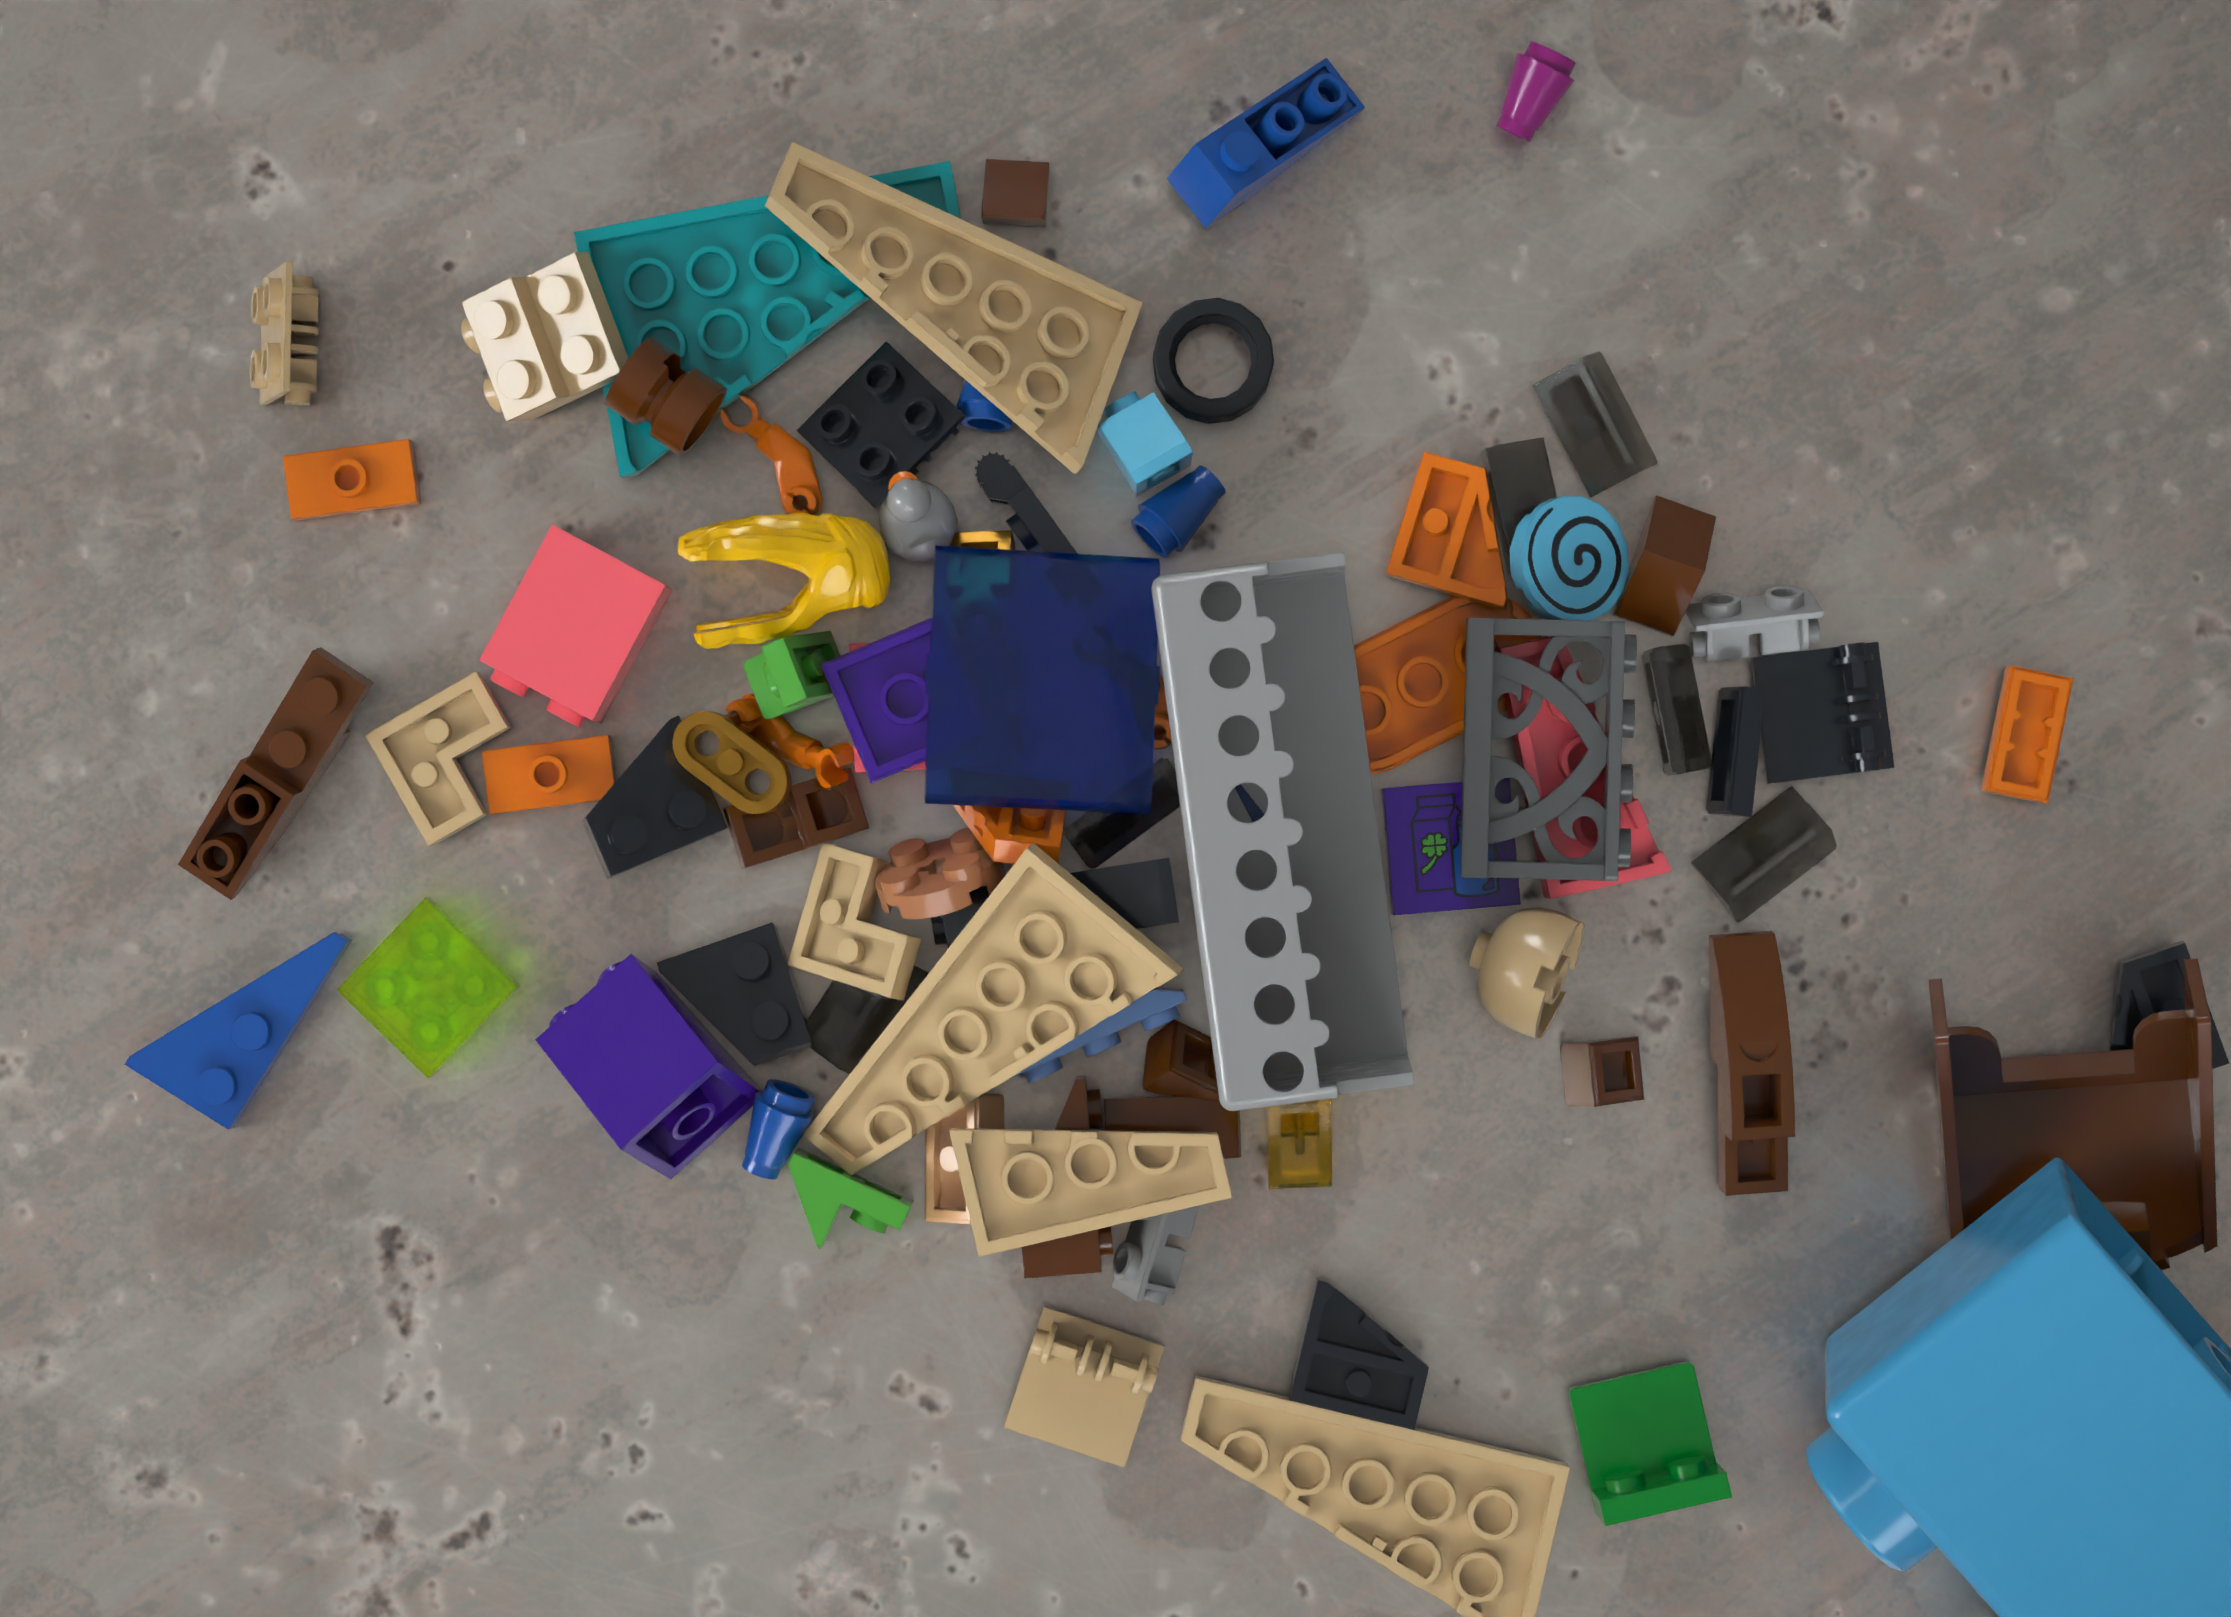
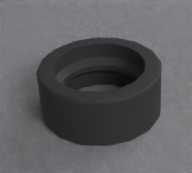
(1213, 312)

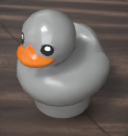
(916, 518)

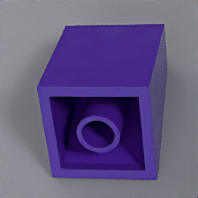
(648, 1067)

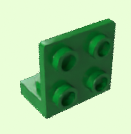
(1646, 1444)

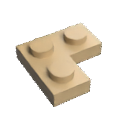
(423, 750)
(837, 932)

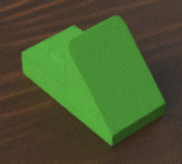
(791, 673)
(827, 1187)

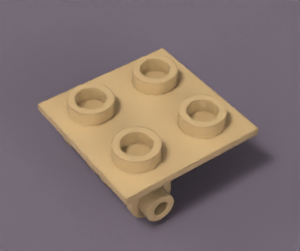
(274, 306)
(1084, 1386)

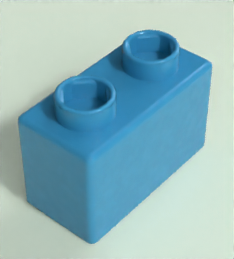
(2038, 1418)

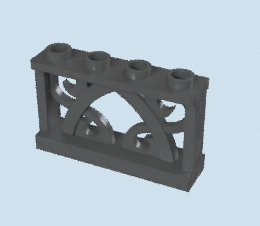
(1490, 821)

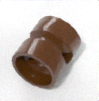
(661, 393)

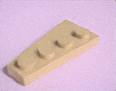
(1069, 1182)

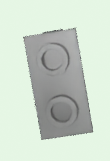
(1781, 617)
(1144, 1263)

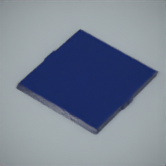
(1041, 680)

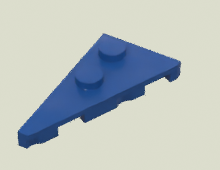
(231, 1047)

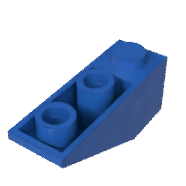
(1263, 142)

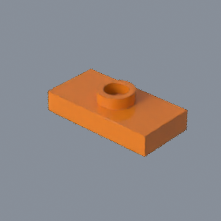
(351, 479)
(2027, 734)
(548, 774)

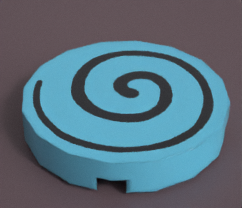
(1569, 559)

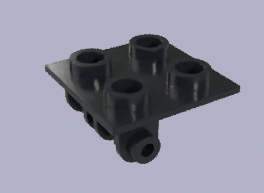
(881, 423)
(1823, 712)

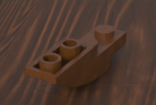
(277, 775)
(1752, 1062)

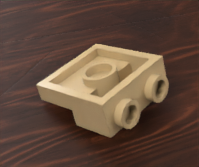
(544, 338)

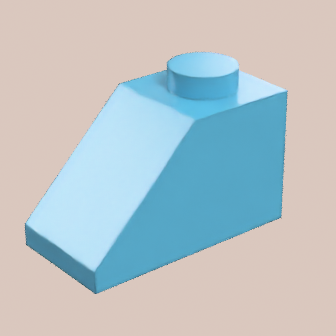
(1144, 441)

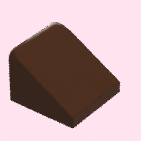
(1015, 193)
(1180, 1063)
(1601, 1072)

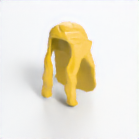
(838, 554)

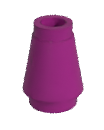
(1534, 90)

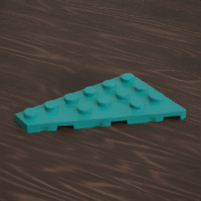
(727, 291)

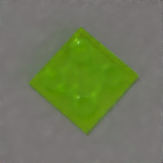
(428, 987)

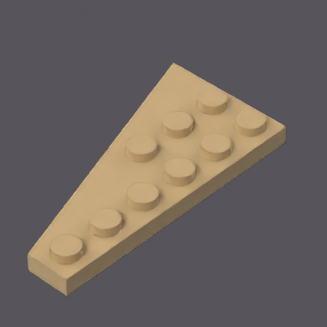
(996, 313)
(1007, 992)
(1422, 1503)

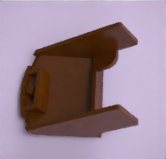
(2121, 1119)

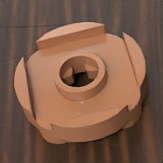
(936, 875)

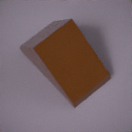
(1666, 566)

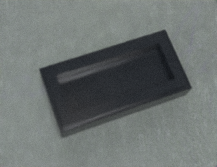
(1735, 751)

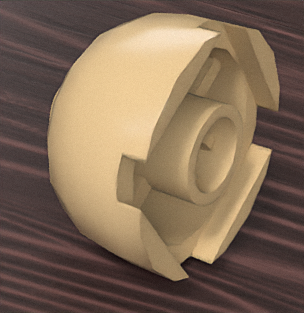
(1526, 967)

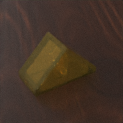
(1299, 1145)

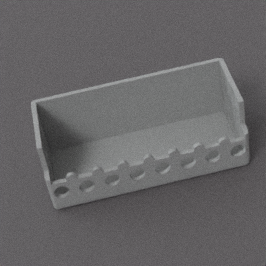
(1298, 899)

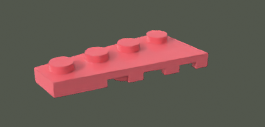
(1549, 753)

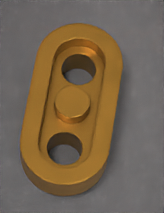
(733, 763)

